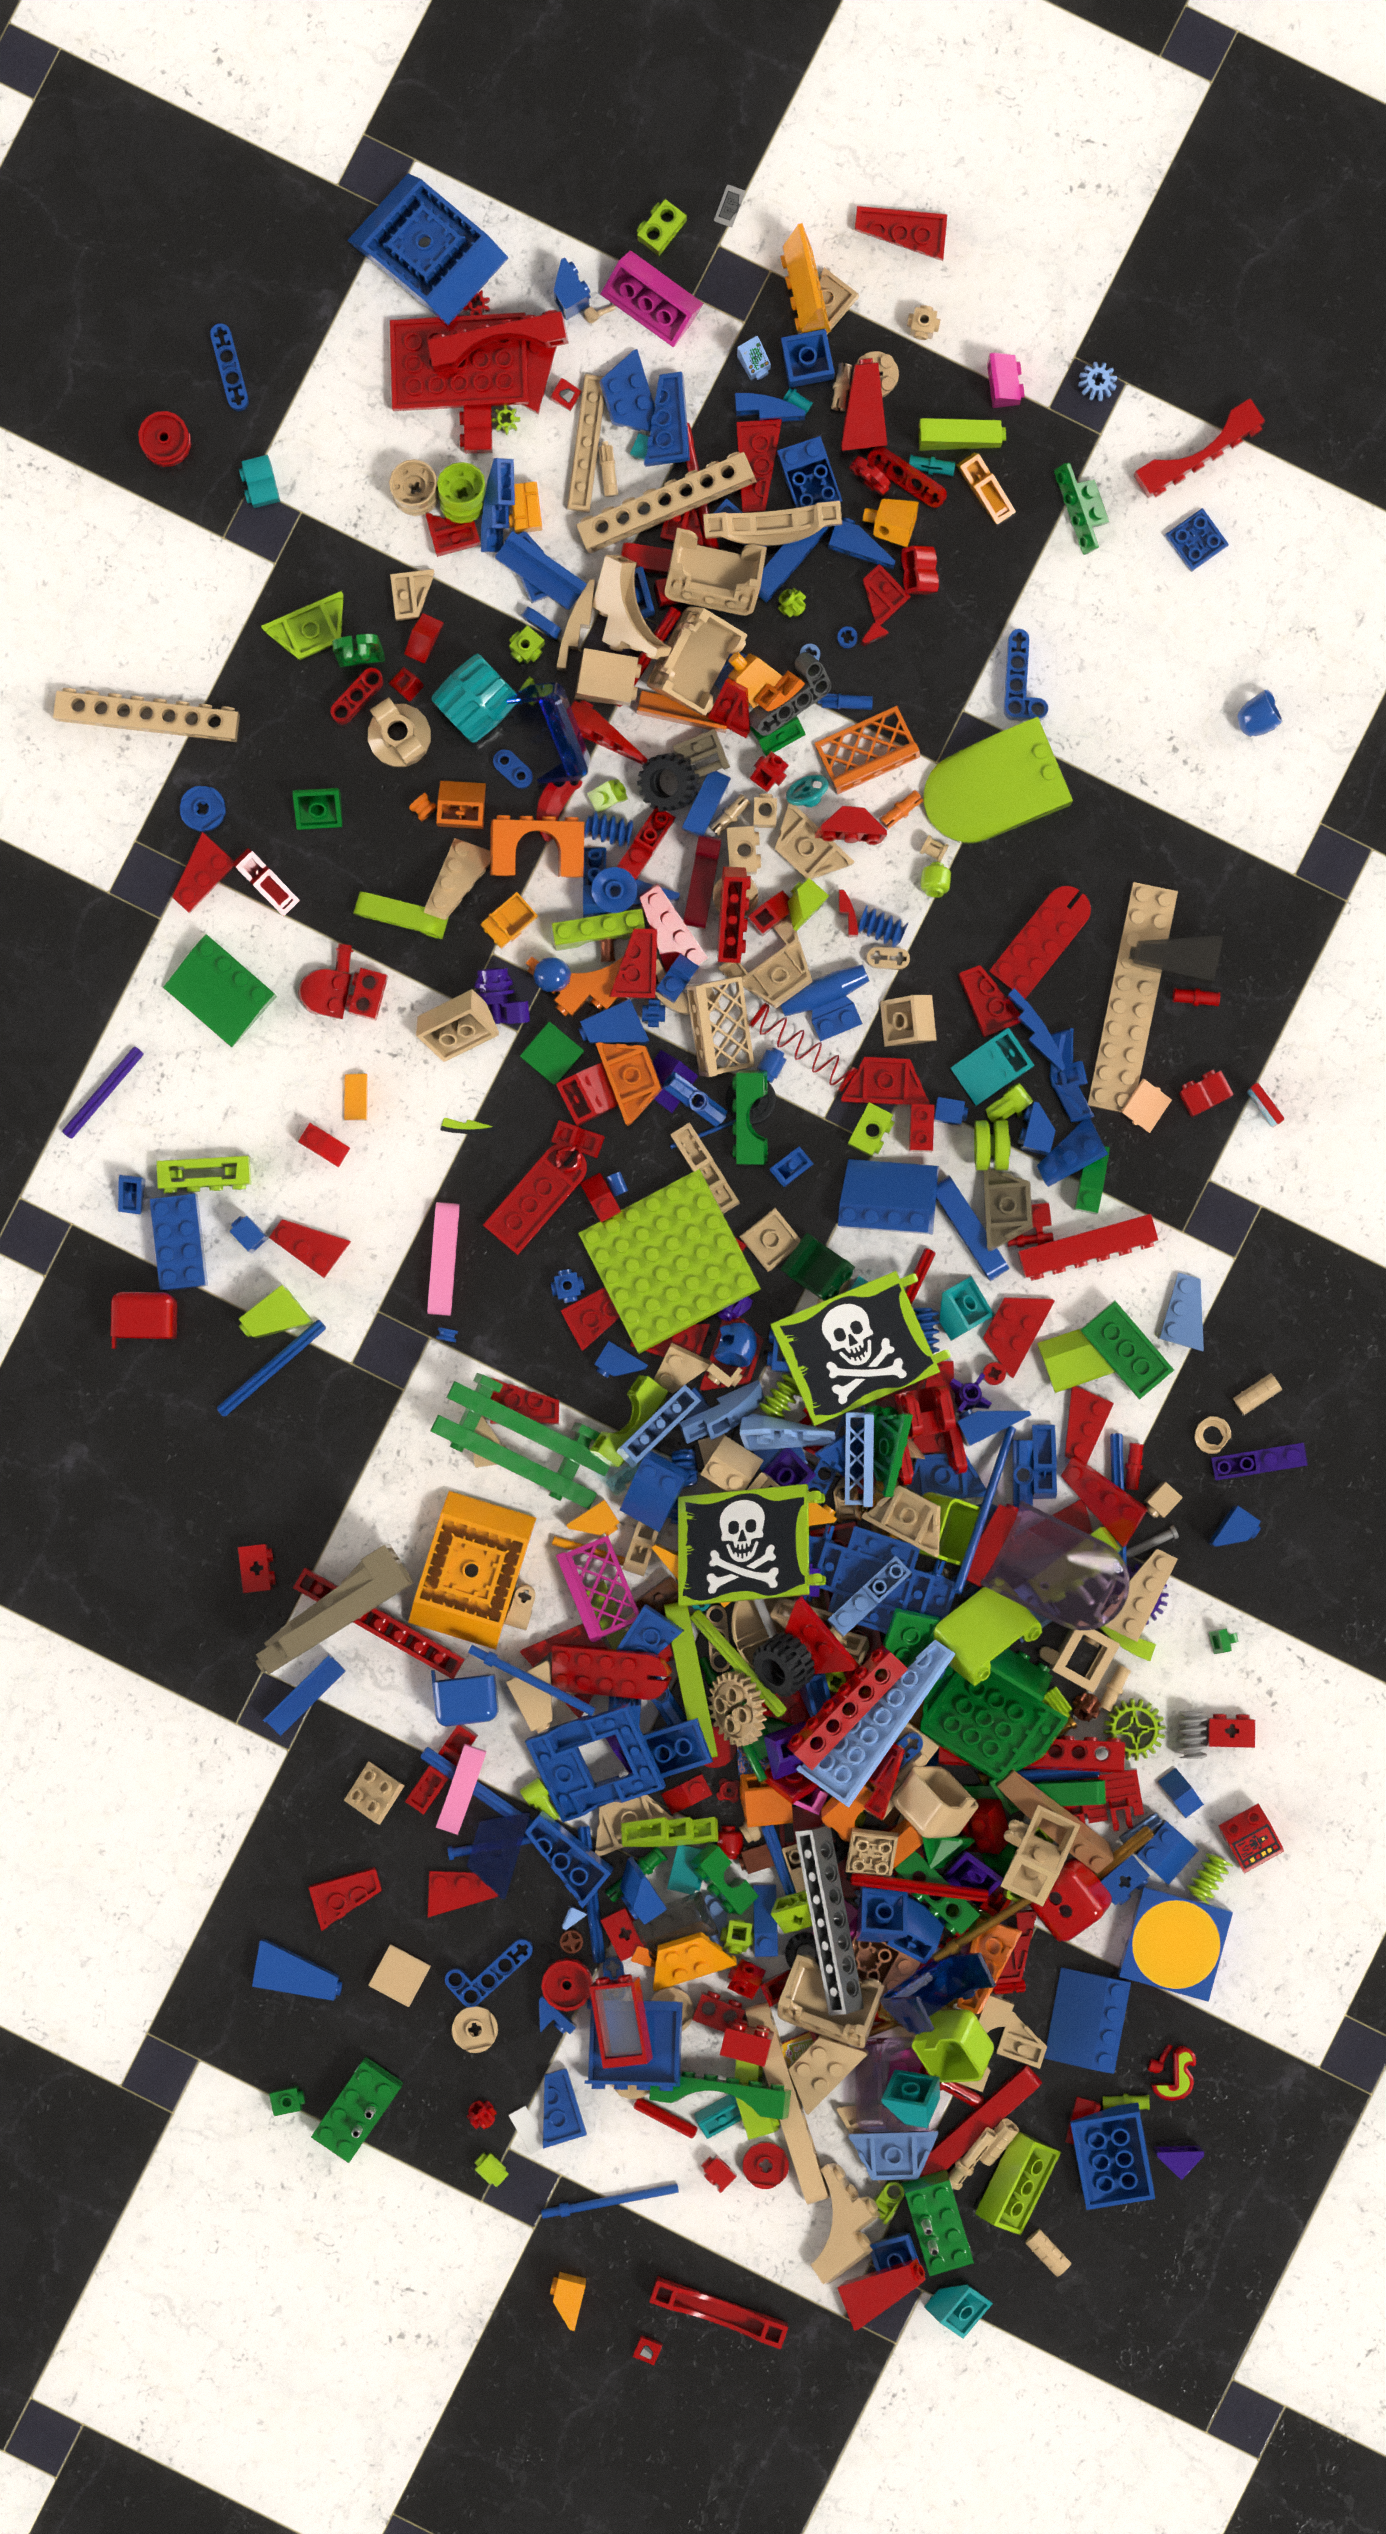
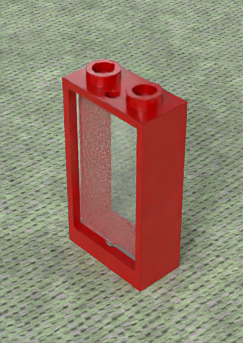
(621, 2021)

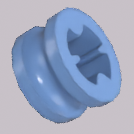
(813, 648)

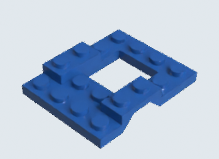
(568, 1776)

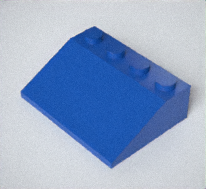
(889, 1197)
(1087, 2020)
(1113, 2157)

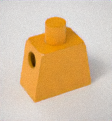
(893, 520)
(752, 674)

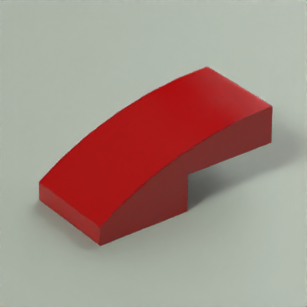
(846, 908)
(584, 1140)

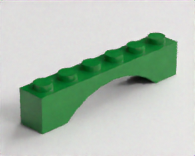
(765, 2100)

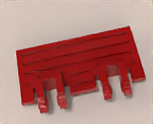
(1121, 1793)

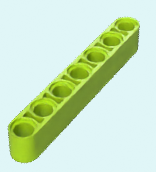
(690, 1673)

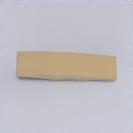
(579, 619)
(699, 1158)

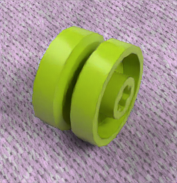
(993, 1145)

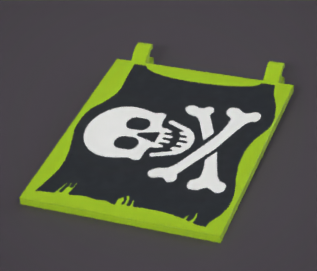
(856, 1347)
(745, 1545)

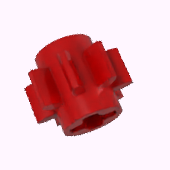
(479, 309)
(481, 2114)

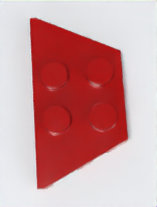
(885, 1082)
(1015, 1329)
(746, 1372)
(824, 1647)

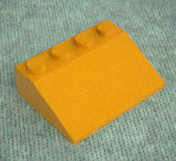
(804, 282)

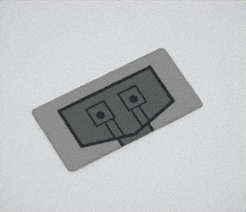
(729, 205)

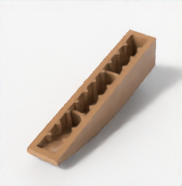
(1087, 1845)

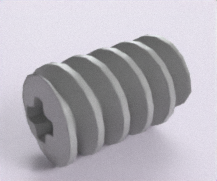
(1193, 1735)

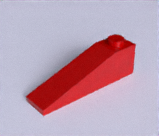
(600, 731)

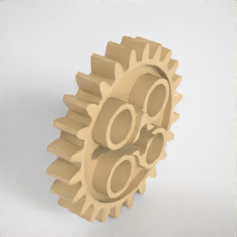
(745, 1722)

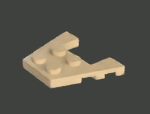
(779, 975)

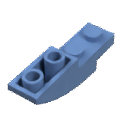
(724, 1416)
(869, 1596)

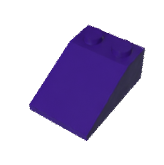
(971, 1873)

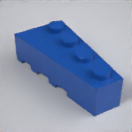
(569, 1857)

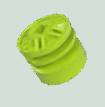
(461, 492)

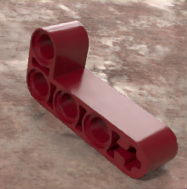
(702, 881)

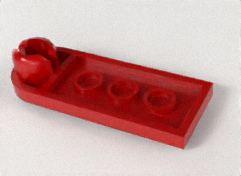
(1042, 940)
(537, 1197)
(609, 1672)

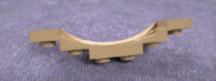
(773, 526)

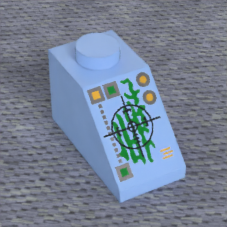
(753, 358)

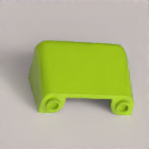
(983, 1630)

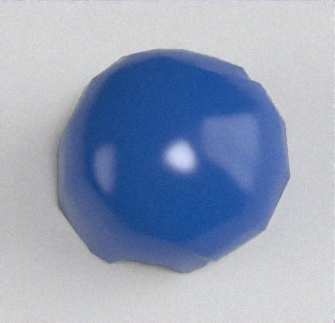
(552, 974)

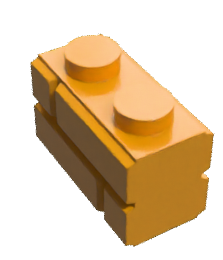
(526, 510)

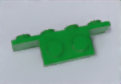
(1083, 506)

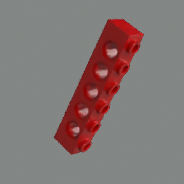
(858, 1706)

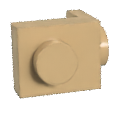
(718, 1376)

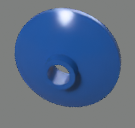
(614, 877)

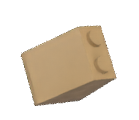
(607, 678)
(533, 1702)

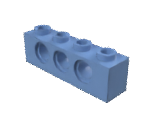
(658, 1426)

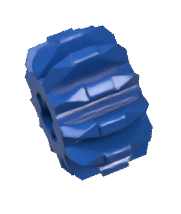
(687, 1460)

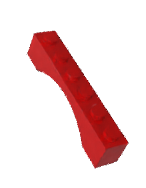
(452, 350)
(1159, 473)
(705, 2306)

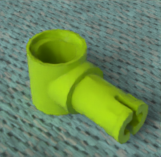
(537, 1795)

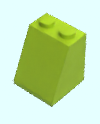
(274, 1315)

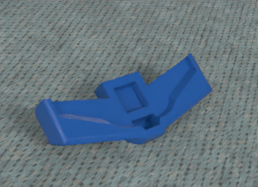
(1068, 1082)

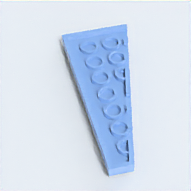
(865, 1745)

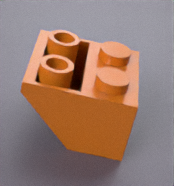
(461, 805)
(762, 1803)

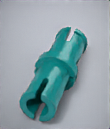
(932, 465)

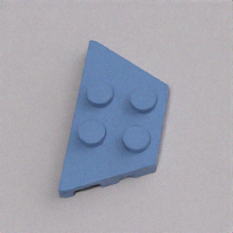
(894, 2153)

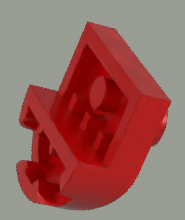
(325, 992)

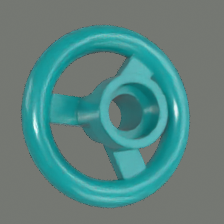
(809, 795)

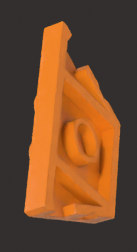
(630, 1076)

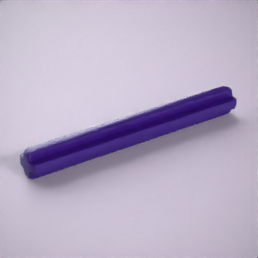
(103, 1092)

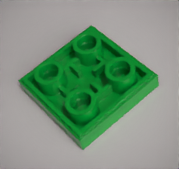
(552, 1053)

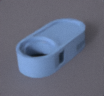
(1151, 1821)

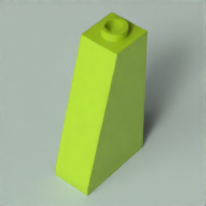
(960, 434)

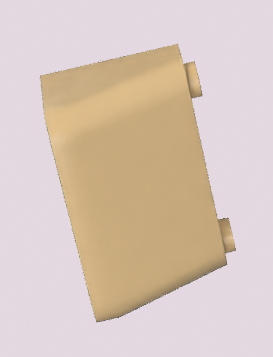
(714, 576)
(696, 659)
(805, 2005)

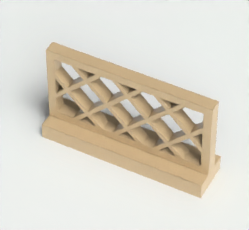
(702, 1027)

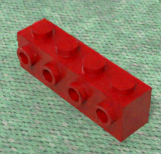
(731, 915)

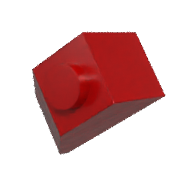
(324, 1145)
(600, 1197)
(687, 1793)

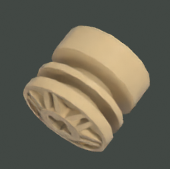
(410, 476)

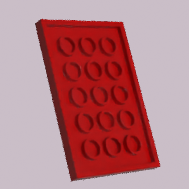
(485, 378)

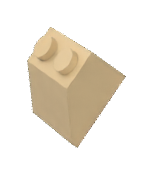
(908, 1020)
(731, 1466)

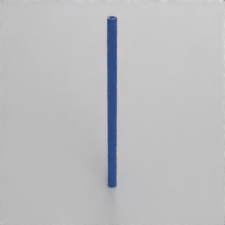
(984, 1510)

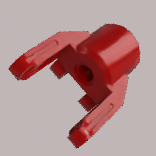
(931, 1414)

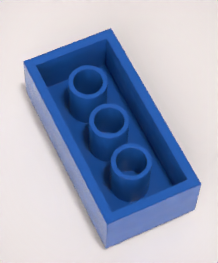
(178, 1242)

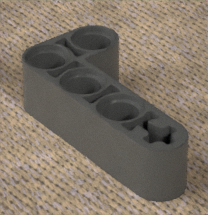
(816, 687)

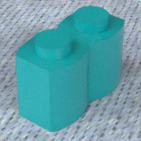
(260, 481)

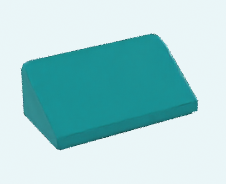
(718, 2116)

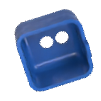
(465, 1699)

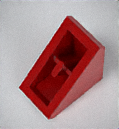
(423, 638)
(996, 1902)
(774, 1987)

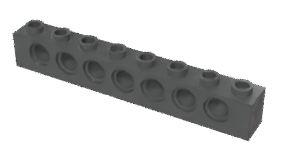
(829, 1920)

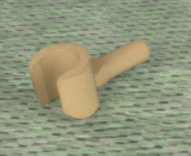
(592, 316)

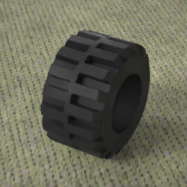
(651, 782)
(783, 1664)

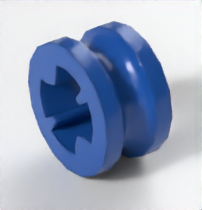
(841, 640)
(446, 1334)

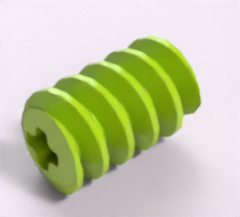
(780, 1397)
(1208, 1877)

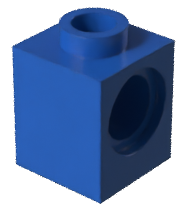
(950, 1111)

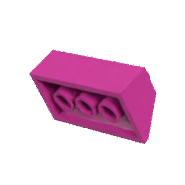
(651, 298)

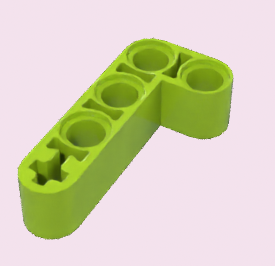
(399, 914)

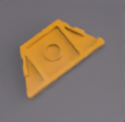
(688, 1959)

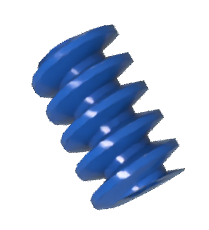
(610, 829)
(881, 927)
(926, 1321)

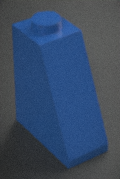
(614, 1026)

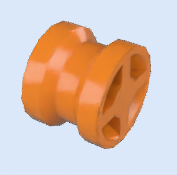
(423, 807)

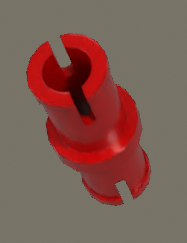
(1196, 997)
(1134, 1466)

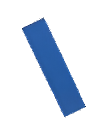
(497, 499)
(1041, 1037)

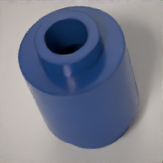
(772, 1063)

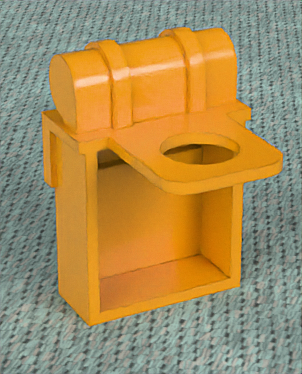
(509, 920)

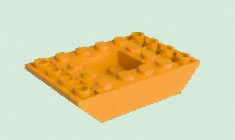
(477, 1535)

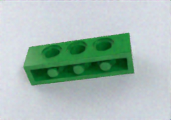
(966, 1912)

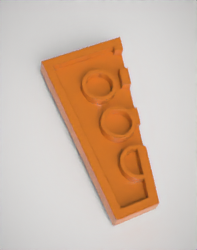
(996, 1949)

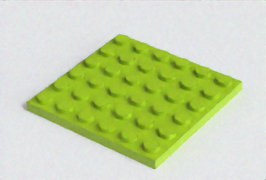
(669, 1261)

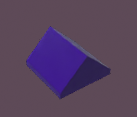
(664, 1066)
(789, 1469)
(1179, 2158)

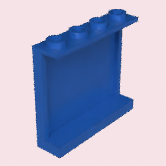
(663, 2070)

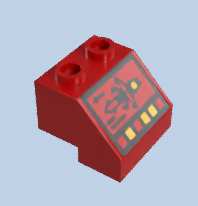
(1251, 1838)

